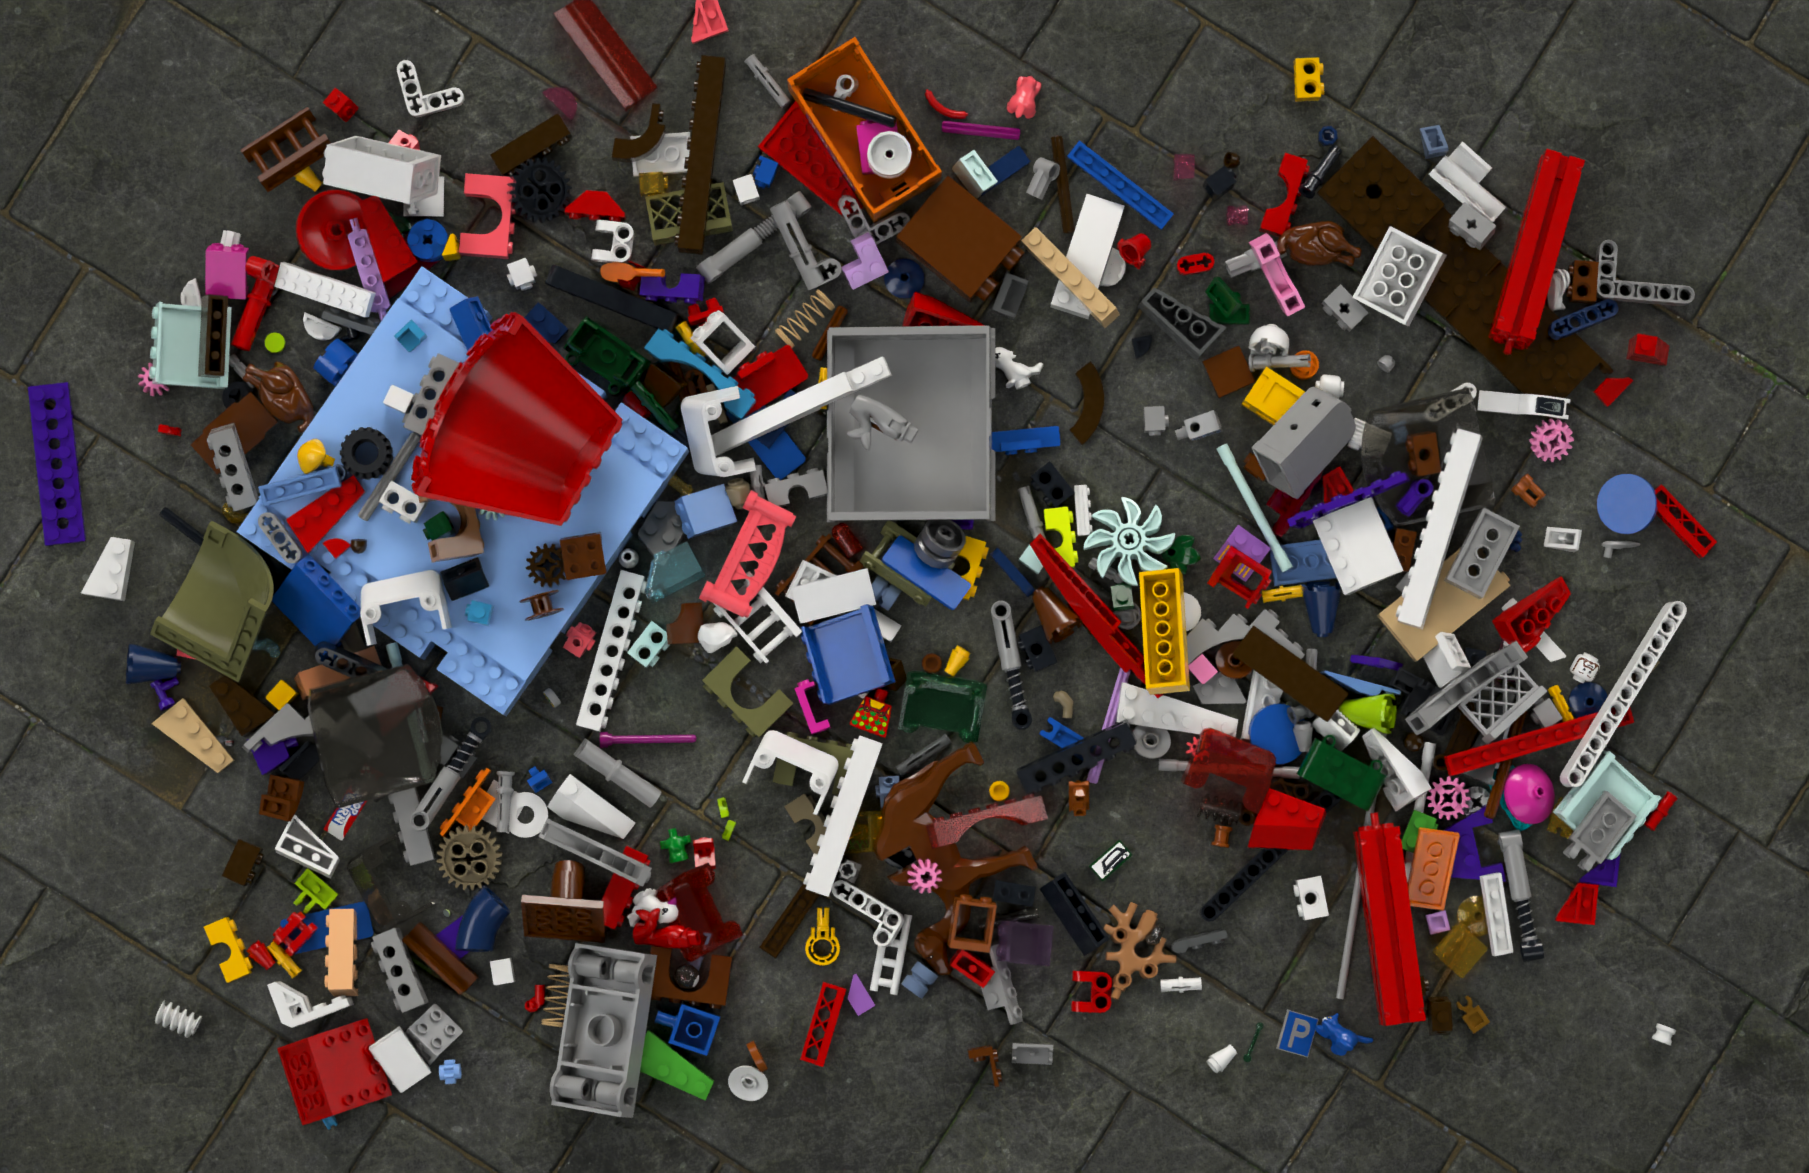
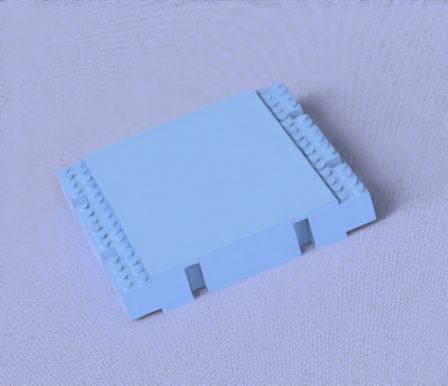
(506, 655)

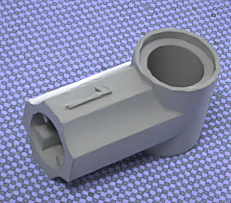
(1045, 172)
(849, 870)

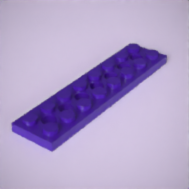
(44, 457)

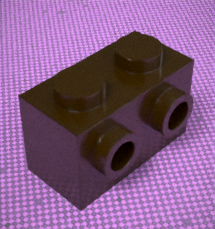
(243, 862)

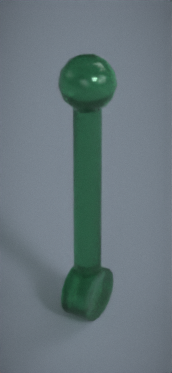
(1247, 1058)

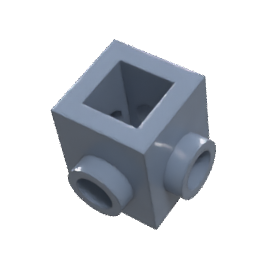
(884, 787)

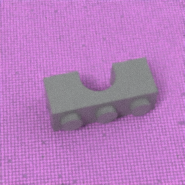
(812, 482)

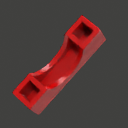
(1291, 171)

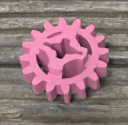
(1551, 440)
(1455, 804)

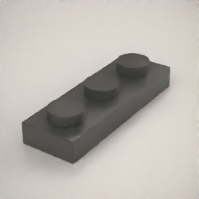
(342, 317)

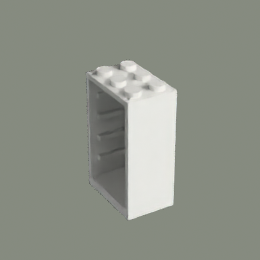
(381, 169)

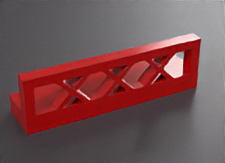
(1677, 527)
(823, 1050)

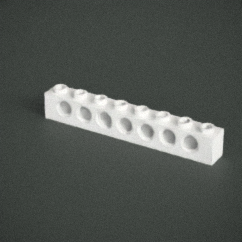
(625, 581)

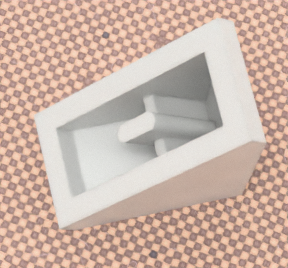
(1562, 539)

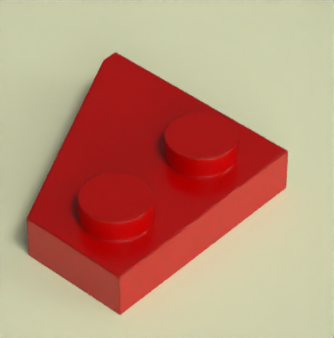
(1336, 484)
(1580, 905)

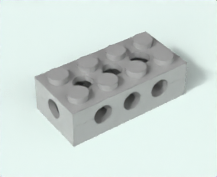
(229, 436)
(1495, 552)
(409, 975)

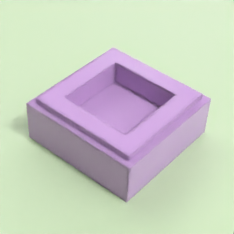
(1437, 922)

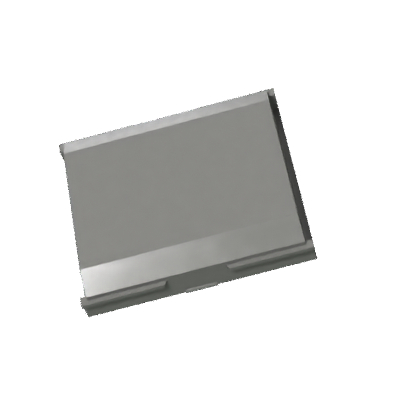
(946, 390)

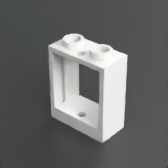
(736, 355)

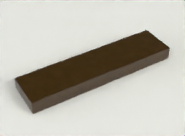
(789, 921)

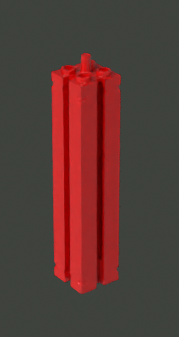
(1536, 250)
(1389, 923)

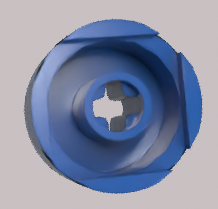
(417, 244)
(335, 361)

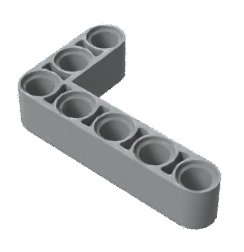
(1634, 287)

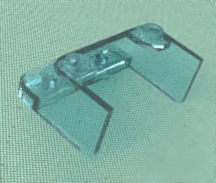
(672, 572)

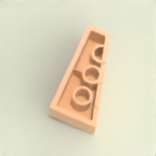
(342, 952)

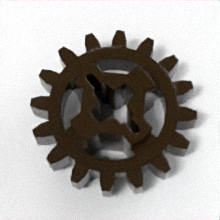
(558, 564)

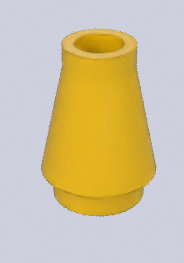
(308, 178)
(957, 660)

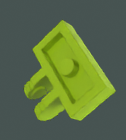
(316, 889)

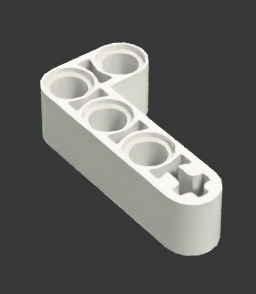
(866, 908)

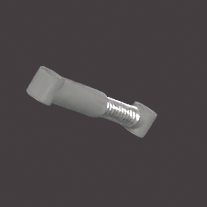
(715, 265)

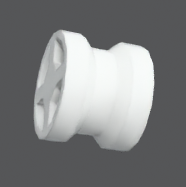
(1663, 1034)

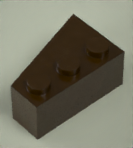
(241, 706)

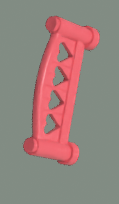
(760, 513)

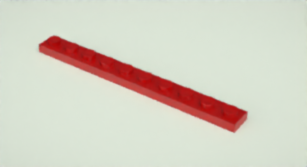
(1525, 743)

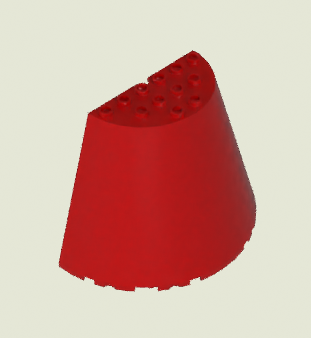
(514, 429)

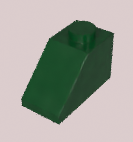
(438, 527)

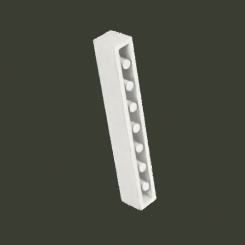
(844, 815)

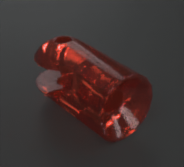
(846, 539)

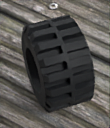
(354, 440)

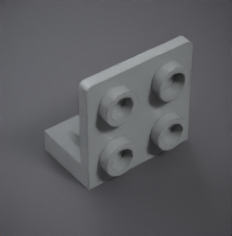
(433, 1033)

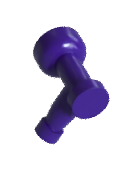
(160, 689)

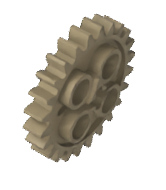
(472, 875)

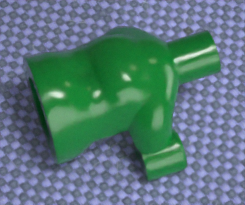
(676, 846)

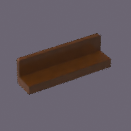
(440, 958)

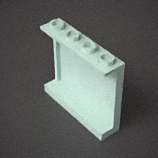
(177, 347)
(1614, 778)

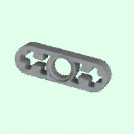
(284, 553)

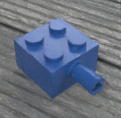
(691, 1028)

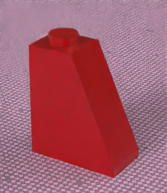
(1648, 349)

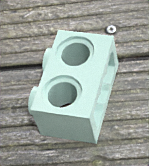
(645, 641)

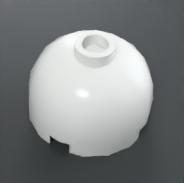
(1269, 340)

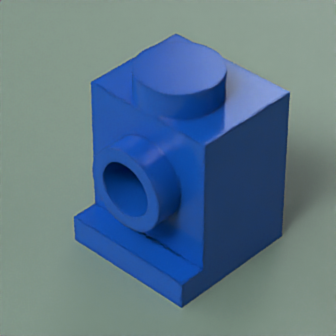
(765, 172)

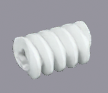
(177, 1019)

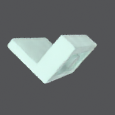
(974, 174)

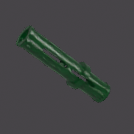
(653, 406)

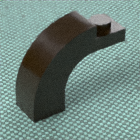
(643, 146)

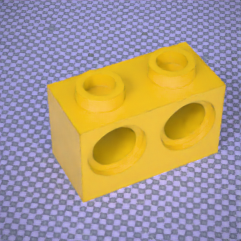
(1302, 79)

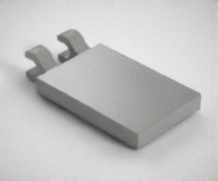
(1599, 830)

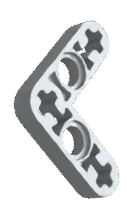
(864, 227)

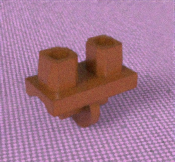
(1079, 797)

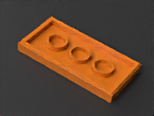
(1432, 868)

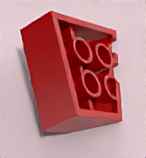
(1286, 823)

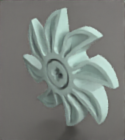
(1125, 532)

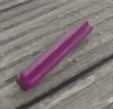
(980, 130)

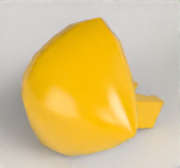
(312, 455)

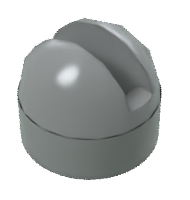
(1386, 363)

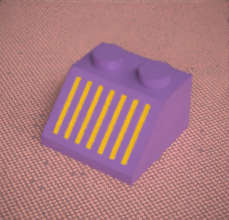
(1247, 544)

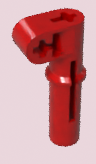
(265, 274)

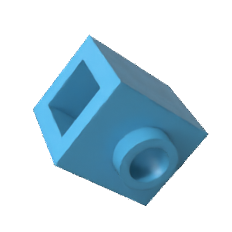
(479, 612)

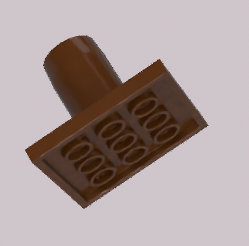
(564, 912)

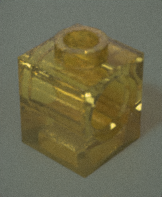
(652, 183)

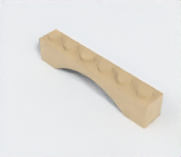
(1071, 277)

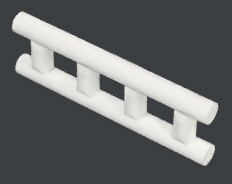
(896, 964)

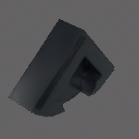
(1141, 345)

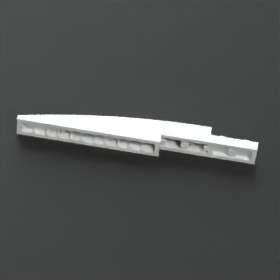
(800, 405)

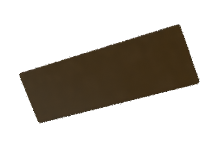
(1290, 673)

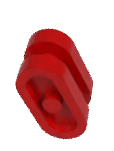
(295, 921)

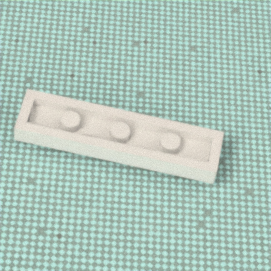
(1496, 914)

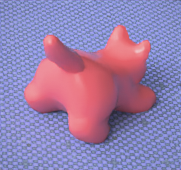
(1024, 100)

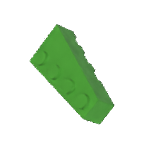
(671, 1067)

